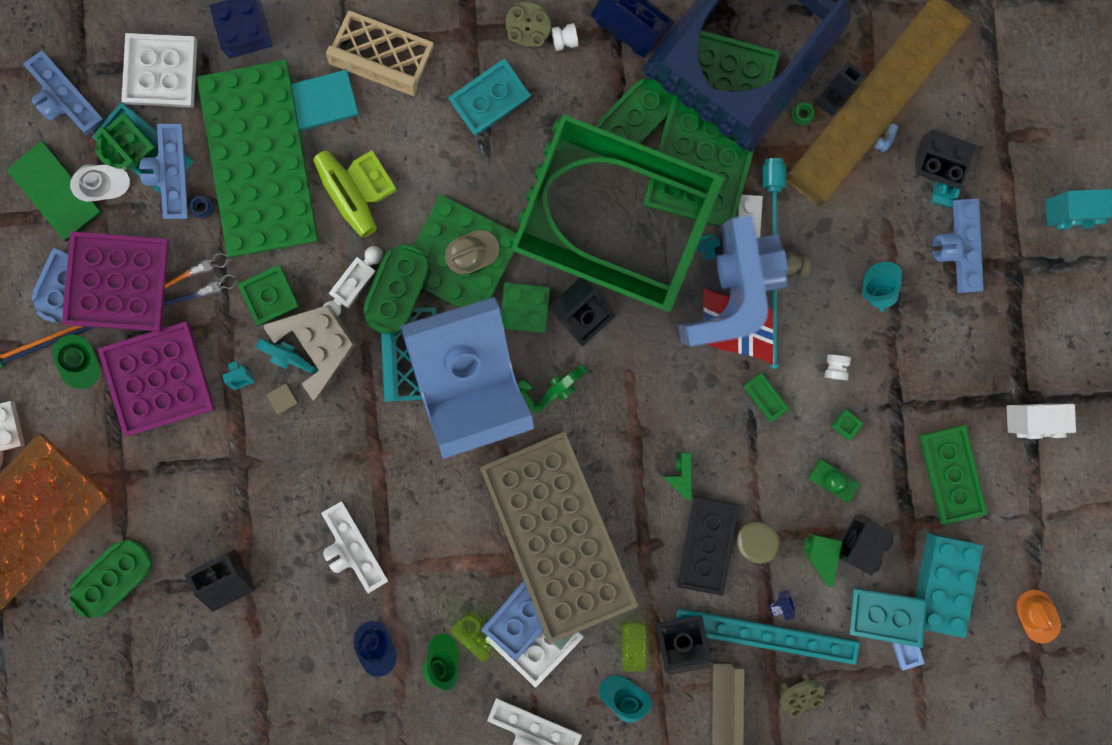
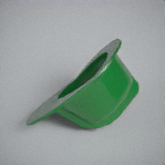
(76, 361)
(441, 664)

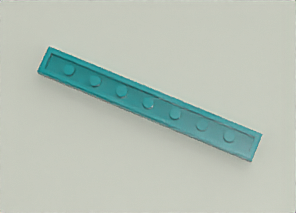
(776, 637)

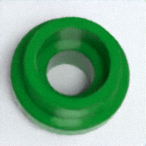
(807, 108)

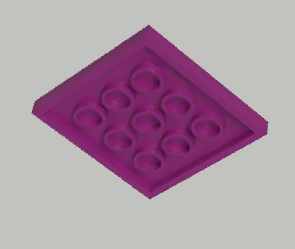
(115, 281)
(156, 379)

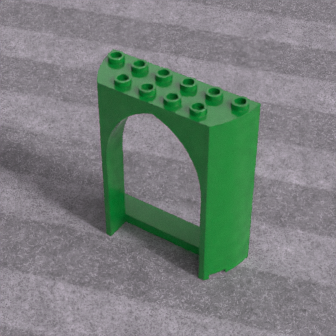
(582, 145)

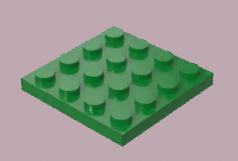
(446, 223)

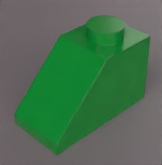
(823, 555)

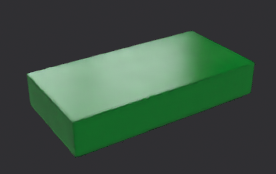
(765, 397)

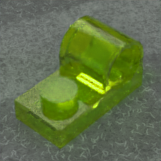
(468, 638)

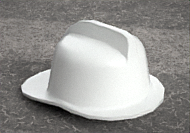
(99, 182)

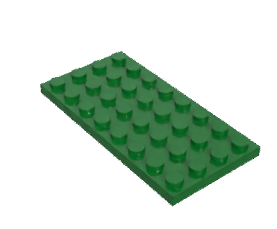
(727, 67)
(257, 159)

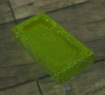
(633, 647)

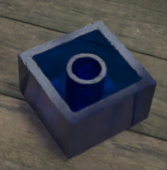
(240, 26)

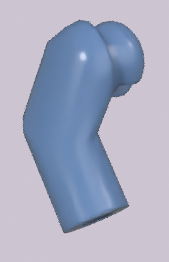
(884, 143)

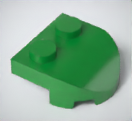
(123, 144)

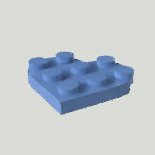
(50, 287)

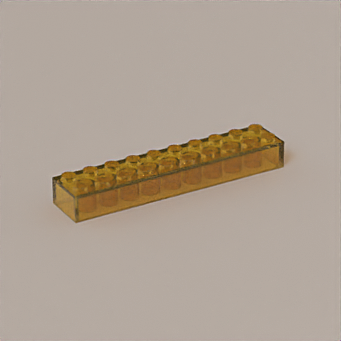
(877, 100)

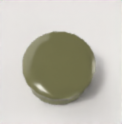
(758, 542)

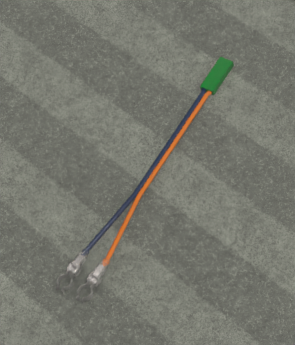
(205, 266)

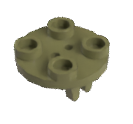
(517, 22)
(802, 696)

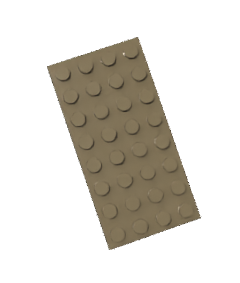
(558, 538)

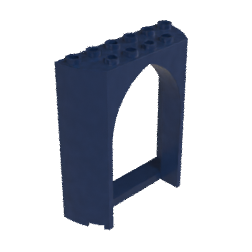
(744, 114)

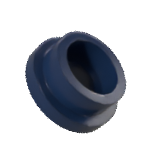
(195, 204)

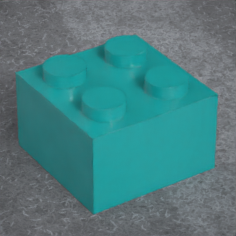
(1080, 209)

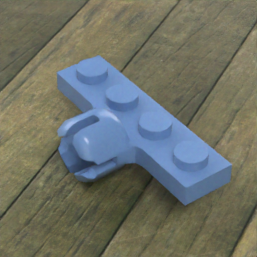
(963, 246)

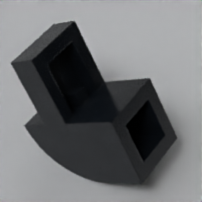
(840, 88)

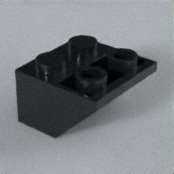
(944, 158)
(220, 581)

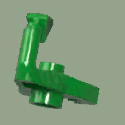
(561, 387)

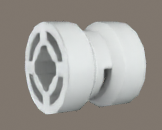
(564, 37)
(837, 367)

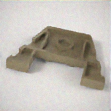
(323, 339)

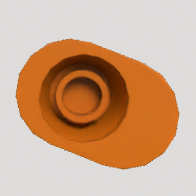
(1038, 616)

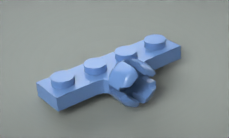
(59, 95)
(169, 171)

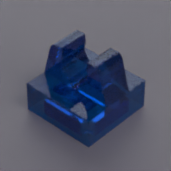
(784, 606)

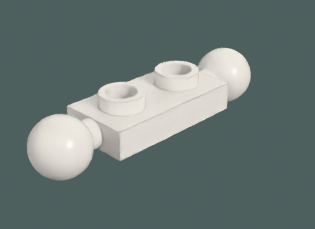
(354, 279)

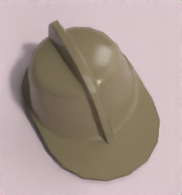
(471, 252)

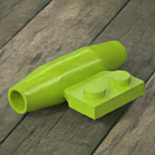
(354, 188)

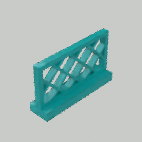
(390, 363)

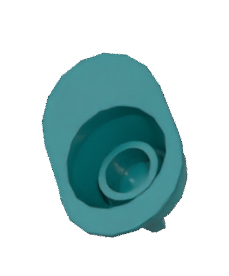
(882, 285)
(624, 698)

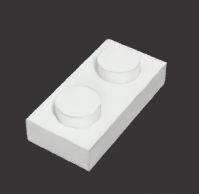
(751, 206)

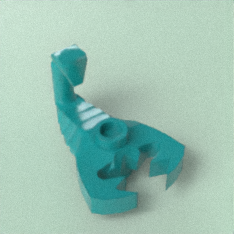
(284, 355)

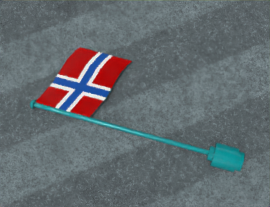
(764, 341)

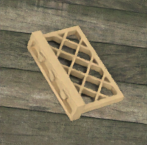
(369, 67)

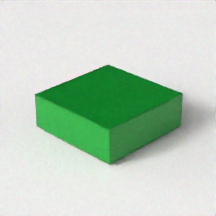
(847, 424)

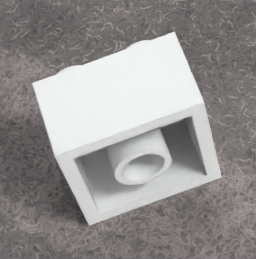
(1041, 420)

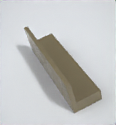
(728, 704)

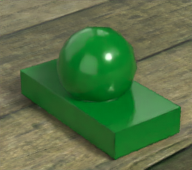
(833, 481)

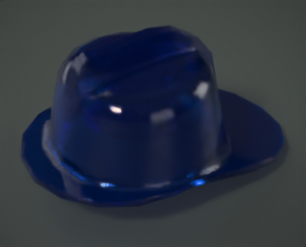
(374, 649)

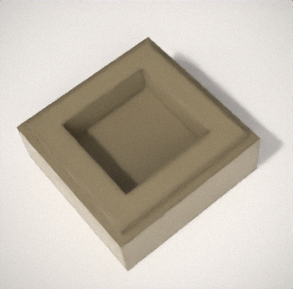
(282, 399)

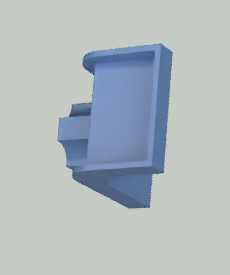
(749, 270)
(466, 377)

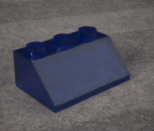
(634, 23)

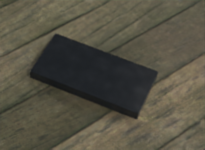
(708, 545)

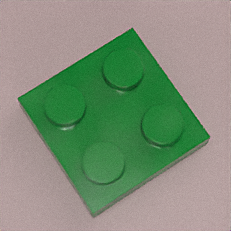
(268, 295)
(525, 307)

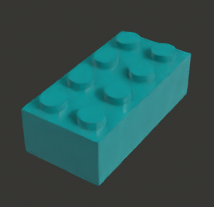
(948, 582)

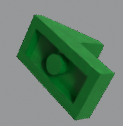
(681, 482)

